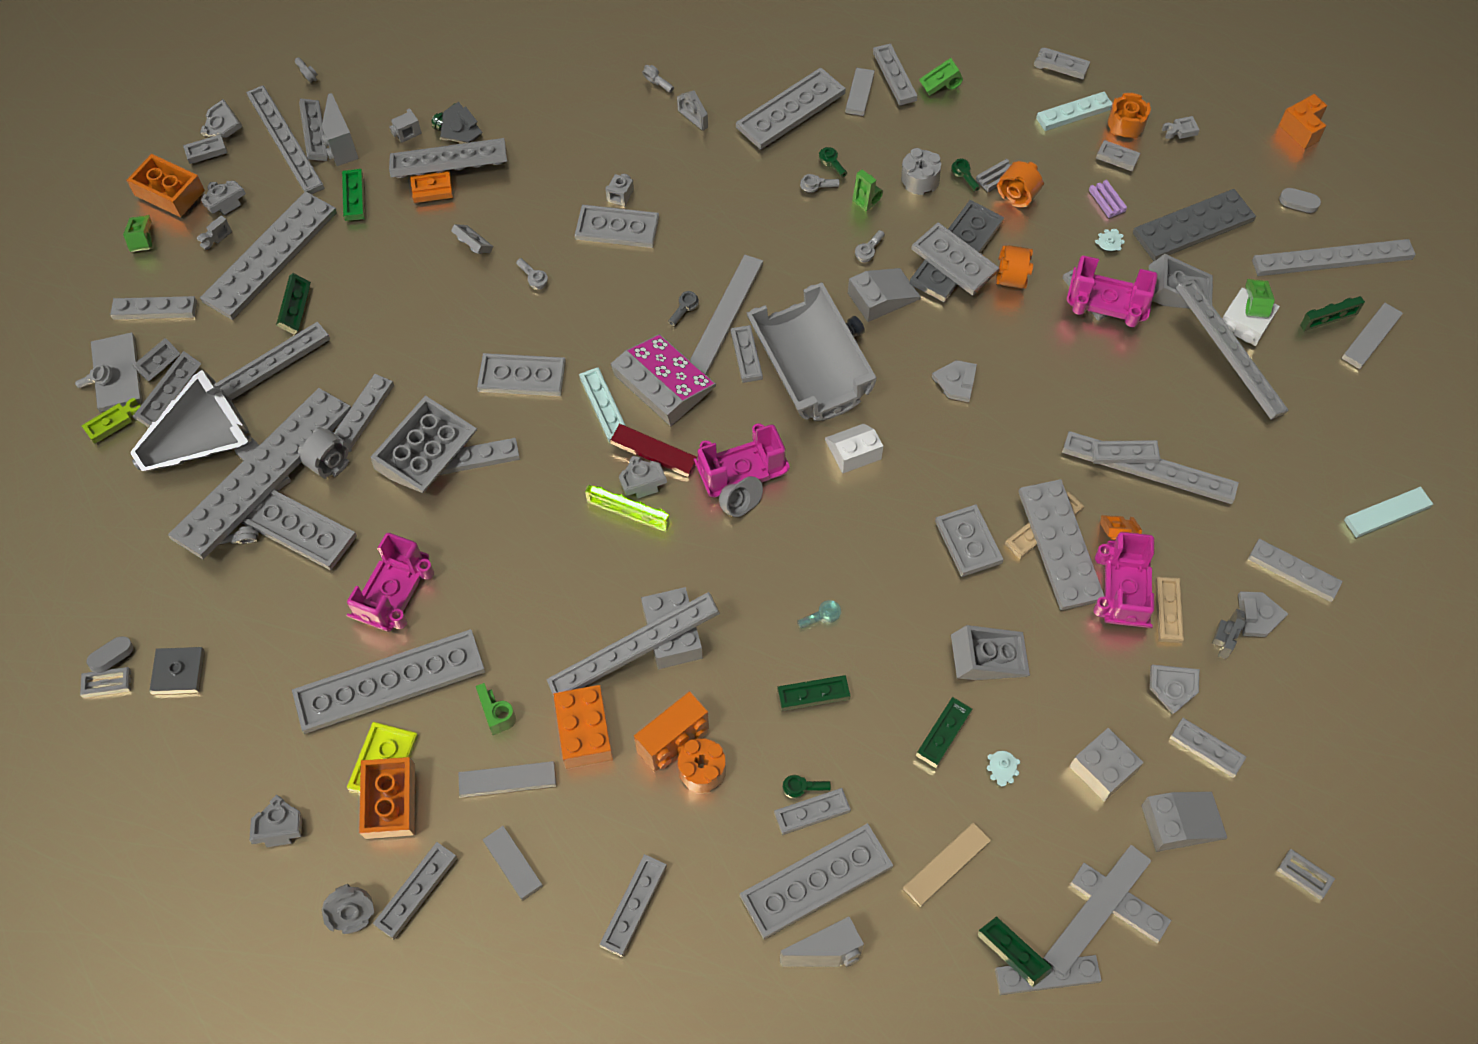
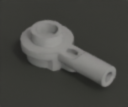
(309, 73)
(651, 74)
(811, 183)
(865, 252)
(536, 278)
(100, 374)
(245, 535)

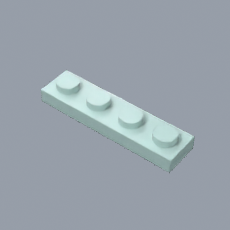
(1074, 111)

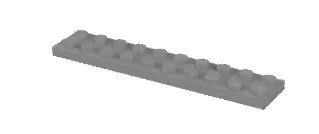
(256, 476)

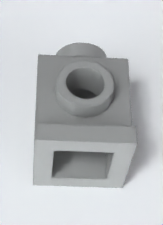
(405, 126)
(622, 186)

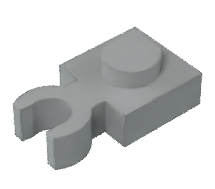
(1182, 127)
(216, 232)

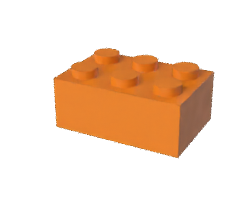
(165, 185)
(582, 727)
(671, 730)
(387, 798)

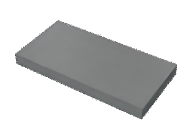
(617, 226)
(955, 258)
(120, 355)
(521, 374)

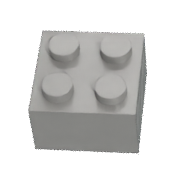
(1106, 764)

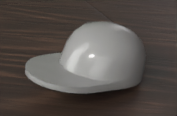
(741, 497)

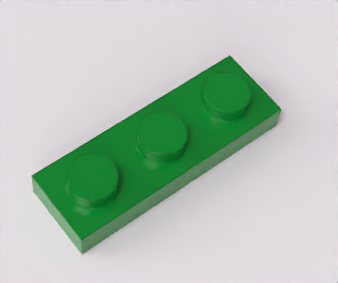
(353, 194)

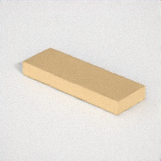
(1169, 610)

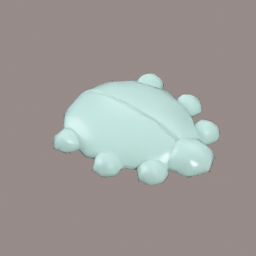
(1110, 240)
(1003, 767)

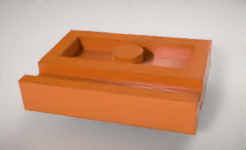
(431, 187)
(1115, 524)

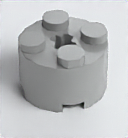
(921, 171)
(324, 453)

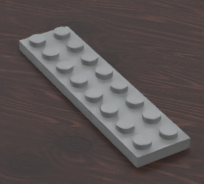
(268, 255)
(387, 681)

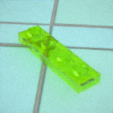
(628, 508)

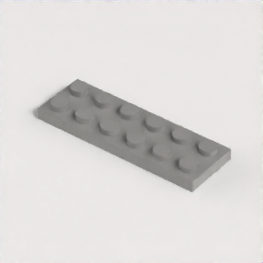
(790, 108)
(447, 157)
(300, 529)
(1061, 544)
(815, 881)

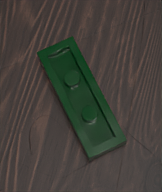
(293, 303)
(1332, 313)
(813, 693)
(944, 732)
(1014, 951)

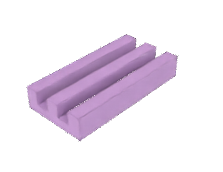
(1111, 199)

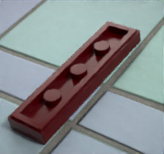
(653, 450)

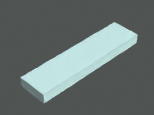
(601, 401)
(1388, 512)

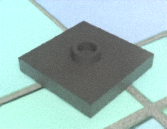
(177, 670)

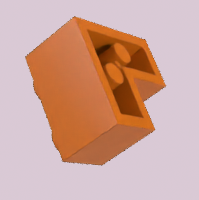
(1304, 121)

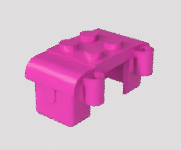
(1111, 295)
(761, 459)
(1127, 580)
(390, 584)

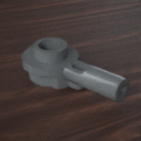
(687, 301)

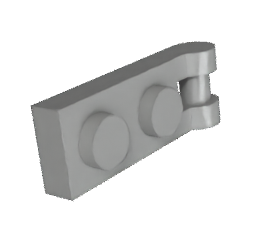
(1061, 63)

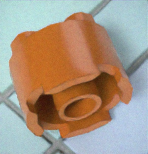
(1128, 115)
(1020, 183)
(1014, 266)
(701, 752)

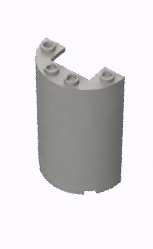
(815, 355)

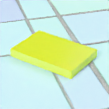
(383, 743)

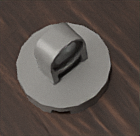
(347, 909)

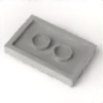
(969, 540)

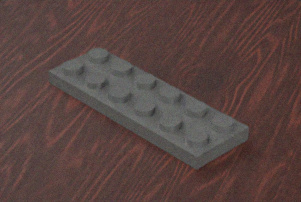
(1194, 224)
(976, 228)

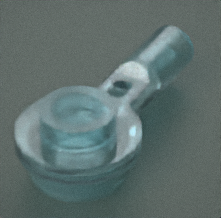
(828, 612)

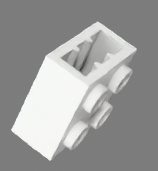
(1243, 326)

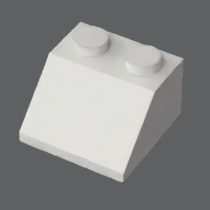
(855, 447)

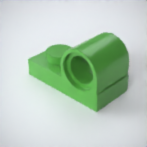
(943, 75)
(866, 192)
(137, 234)
(1259, 299)
(493, 709)

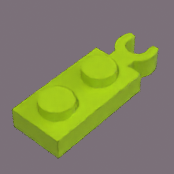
(110, 420)

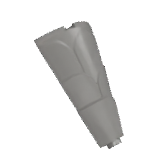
(192, 427)

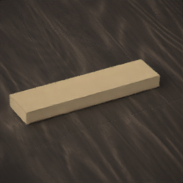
(1024, 540)
(946, 864)

